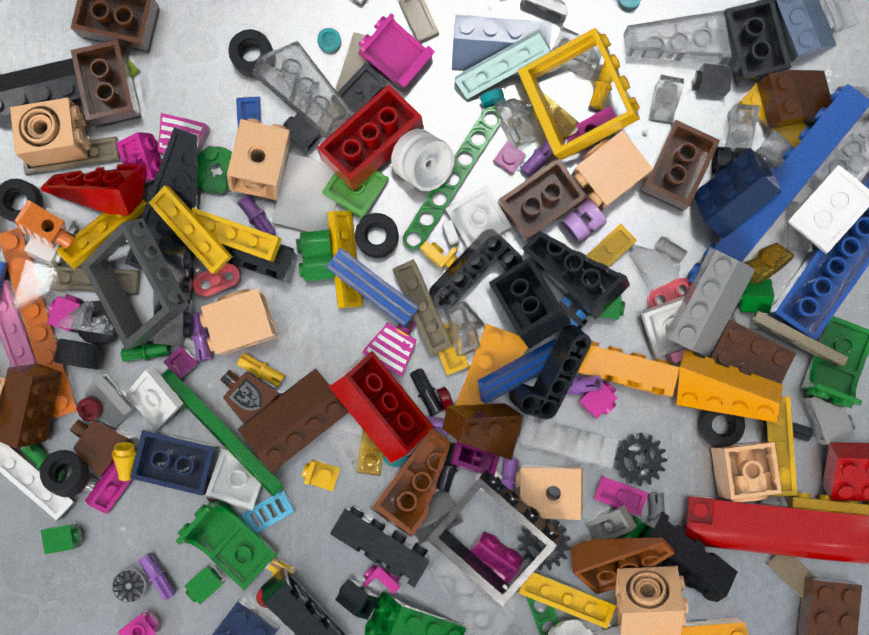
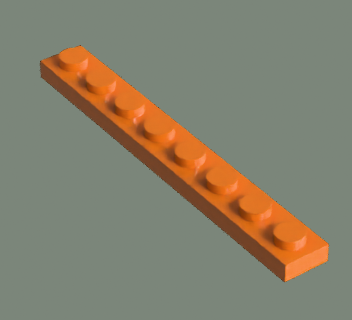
(41, 335)

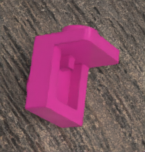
(383, 575)

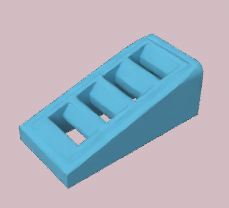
(286, 502)

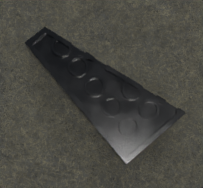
(180, 173)

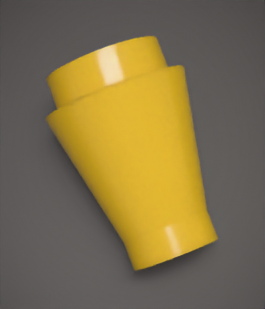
(124, 458)

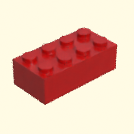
(369, 137)
(381, 407)
(847, 471)

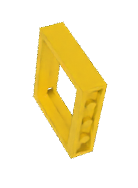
(560, 56)

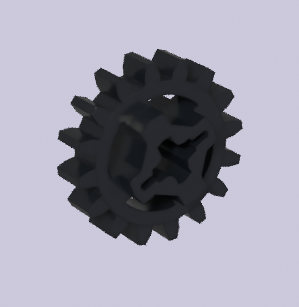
(645, 448)
(532, 541)

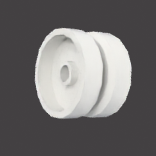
(422, 159)

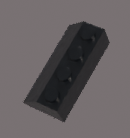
(37, 85)

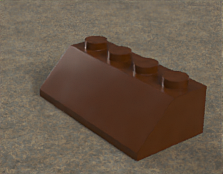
(293, 420)

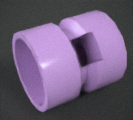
(576, 225)

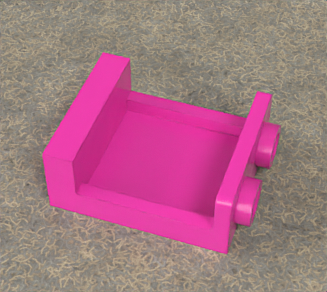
(394, 52)

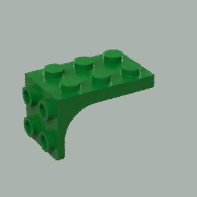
(841, 382)
(228, 542)
(398, 618)

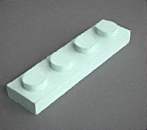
(502, 64)

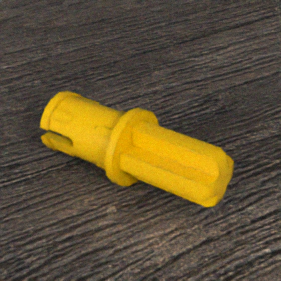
(601, 90)
(260, 369)

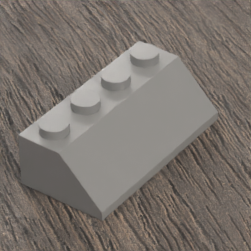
(709, 302)

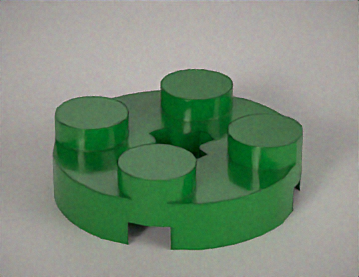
(206, 160)

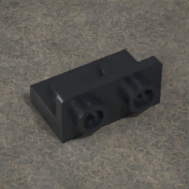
(362, 88)

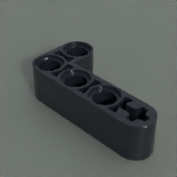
(472, 272)
(556, 376)

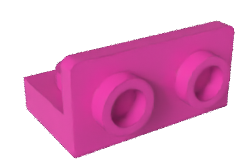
(141, 149)
(497, 556)

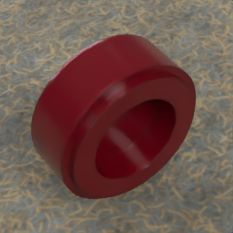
(444, 397)
(90, 408)

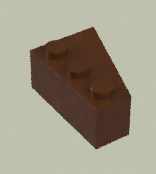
(485, 427)

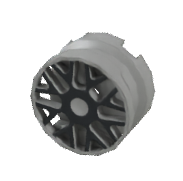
(130, 585)

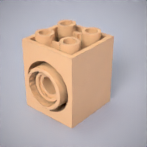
(49, 132)
(258, 159)
(611, 170)
(238, 321)
(746, 471)
(535, 484)
(650, 601)

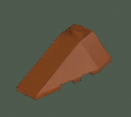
(410, 491)
(598, 559)

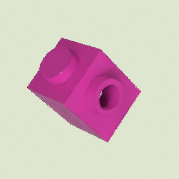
(61, 308)
(599, 401)
(144, 624)

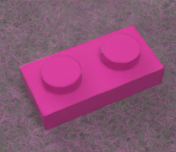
(107, 490)
(620, 494)

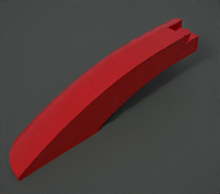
(779, 529)

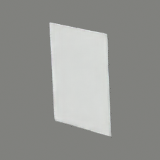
(301, 196)

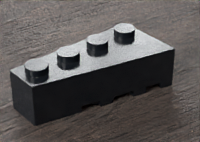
(179, 261)
(280, 269)
(583, 279)
(381, 545)
(700, 569)
(296, 607)

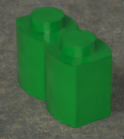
(316, 255)

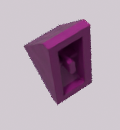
(474, 459)

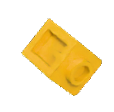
(434, 253)
(321, 474)

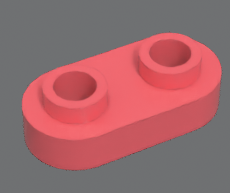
(217, 281)
(668, 291)

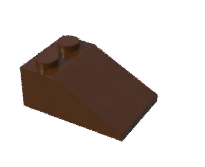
(793, 96)

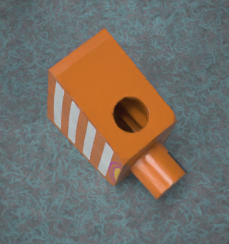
(35, 220)

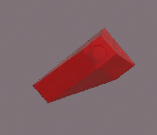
(107, 191)

